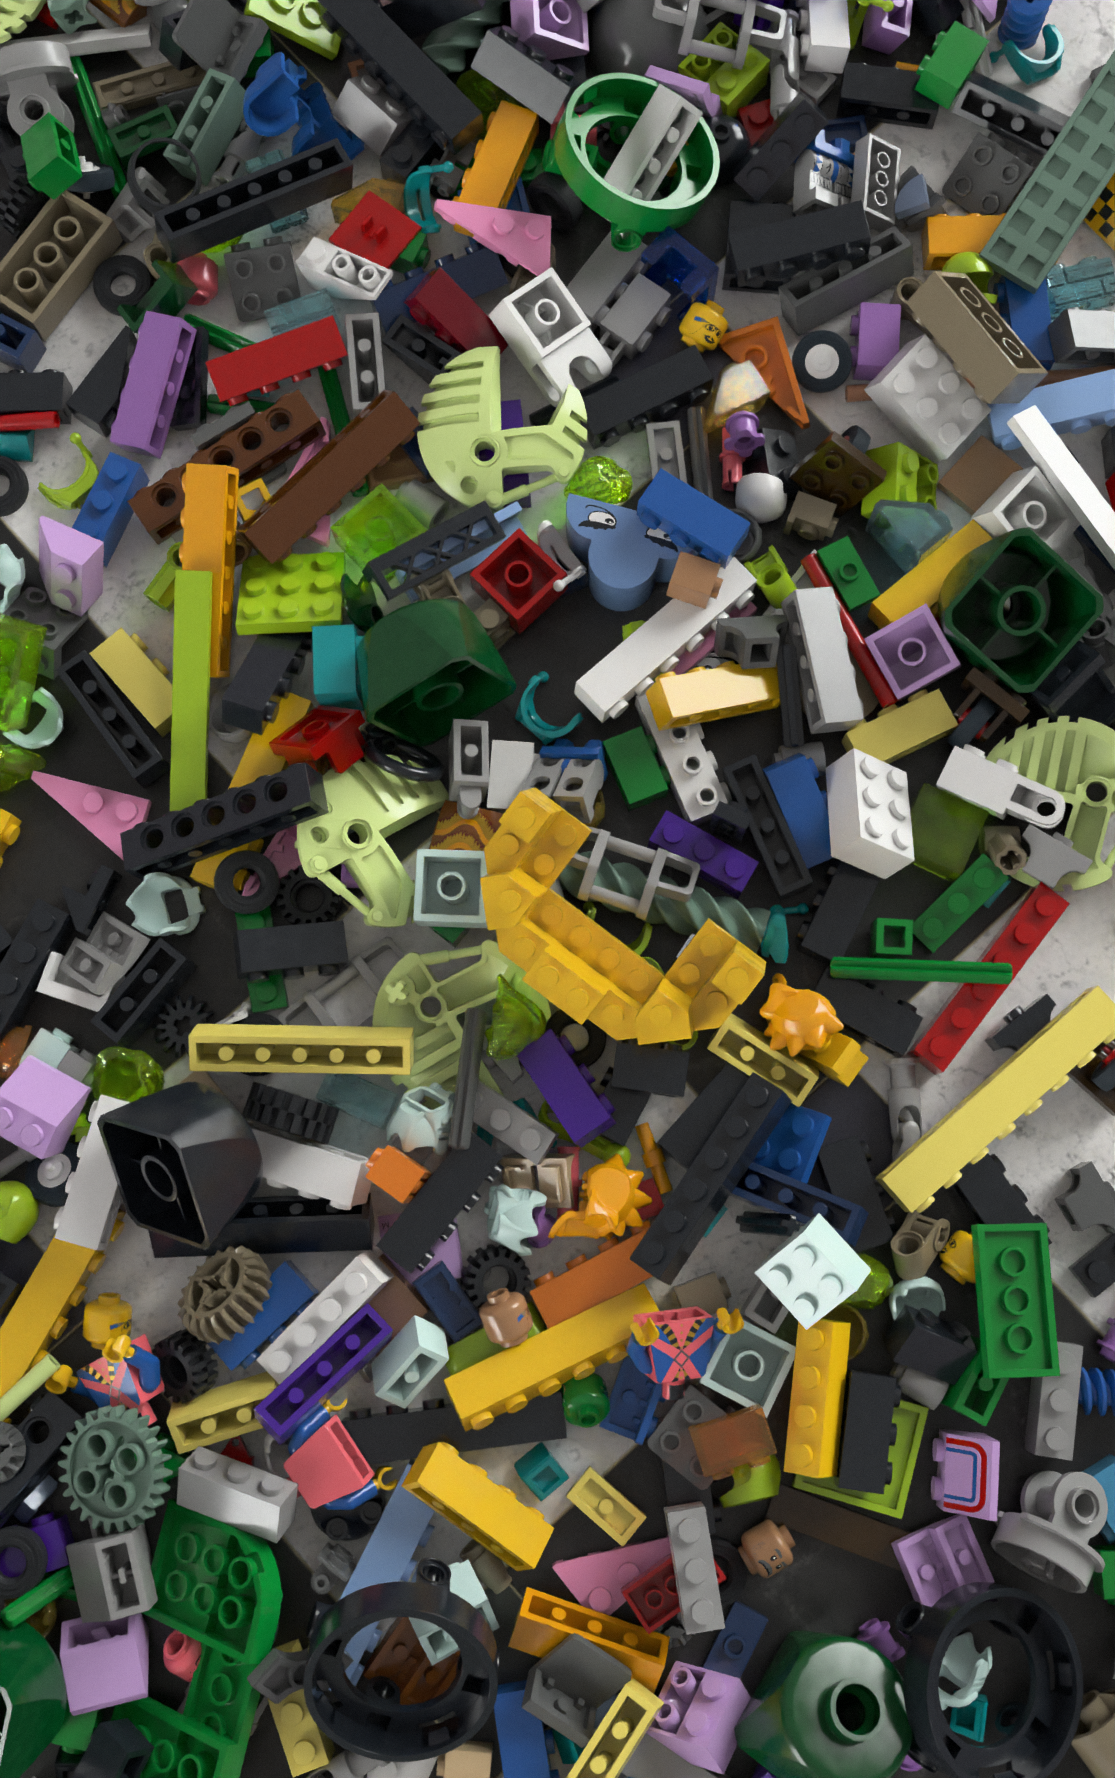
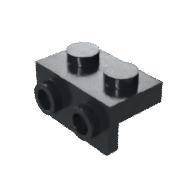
(776, 458)

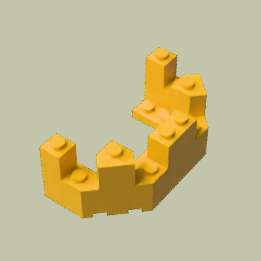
(582, 963)

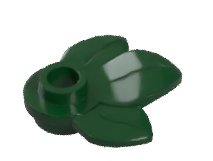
(360, 602)

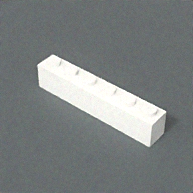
(658, 645)

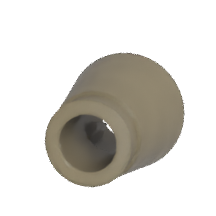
(486, 1566)

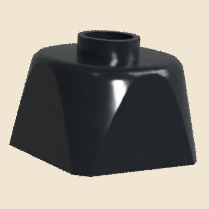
(183, 1161)

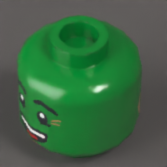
(585, 1401)

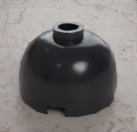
(731, 142)

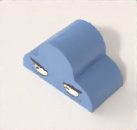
(620, 552)

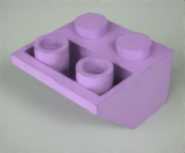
(104, 1662)
(700, 1715)

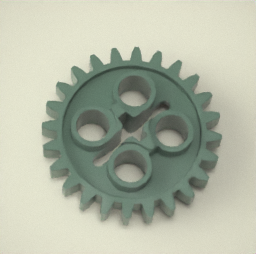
(115, 1468)

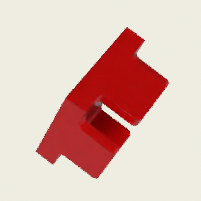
(322, 732)

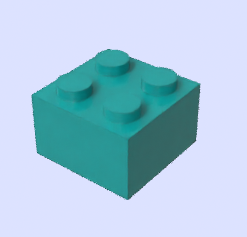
(336, 666)

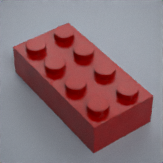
(655, 1594)

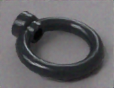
(383, 742)

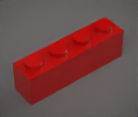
(277, 359)

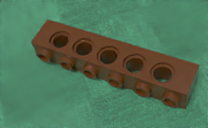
(233, 445)

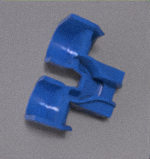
(278, 102)

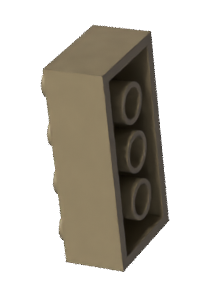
(55, 262)
(976, 338)

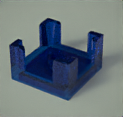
(683, 265)

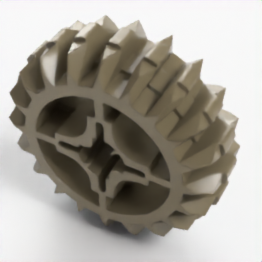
(225, 1294)

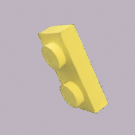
(606, 1506)

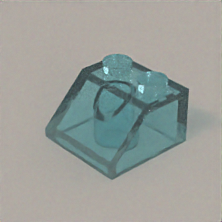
(908, 530)

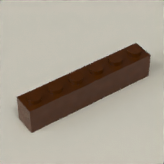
(329, 476)

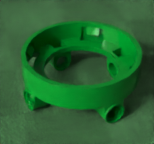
(621, 101)

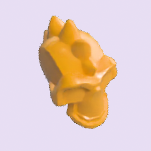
(798, 1018)
(607, 1203)

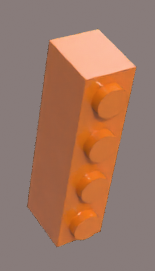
(397, 1173)
(590, 1280)

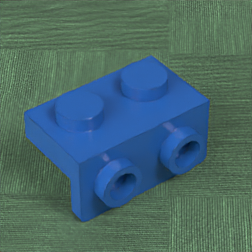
(633, 1403)

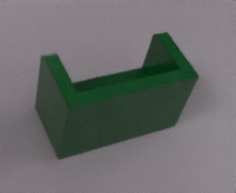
(134, 133)
(165, 297)

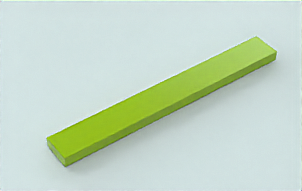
(190, 687)

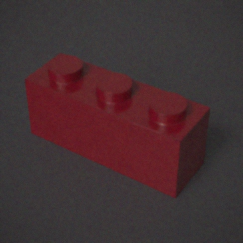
(452, 314)

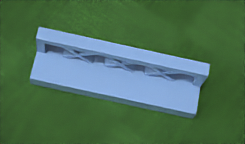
(507, 520)

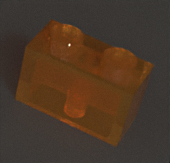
(732, 1441)

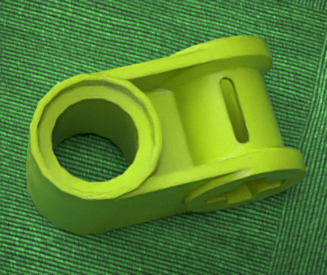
(772, 577)

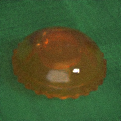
(12, 1049)

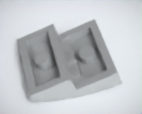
(105, 954)

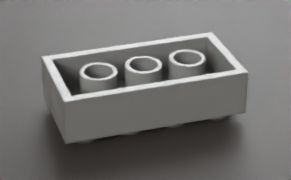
(876, 180)

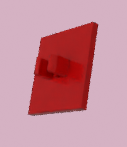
(375, 231)

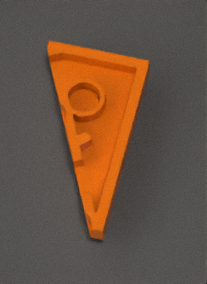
(768, 352)

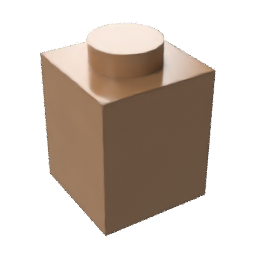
(694, 580)

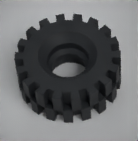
(290, 1112)

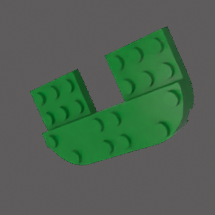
(228, 1596)

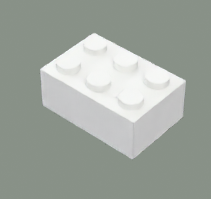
(927, 399)
(869, 814)

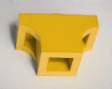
(838, 1058)

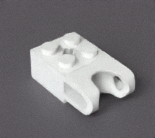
(550, 335)
(998, 788)

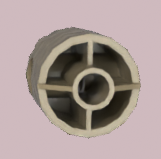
(1096, 1733)

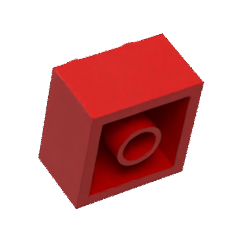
(518, 579)

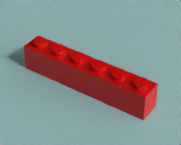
(973, 1001)

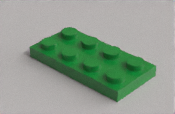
(1015, 1300)

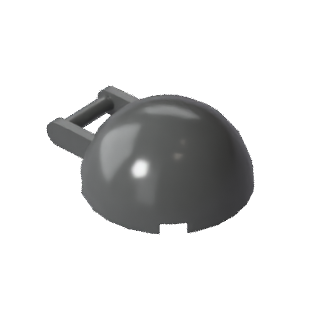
(630, 39)

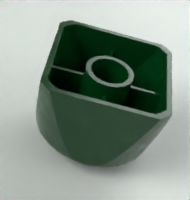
(1046, 613)
(429, 668)
(30, 1697)
(827, 1711)

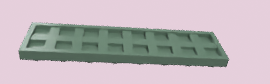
(1059, 190)

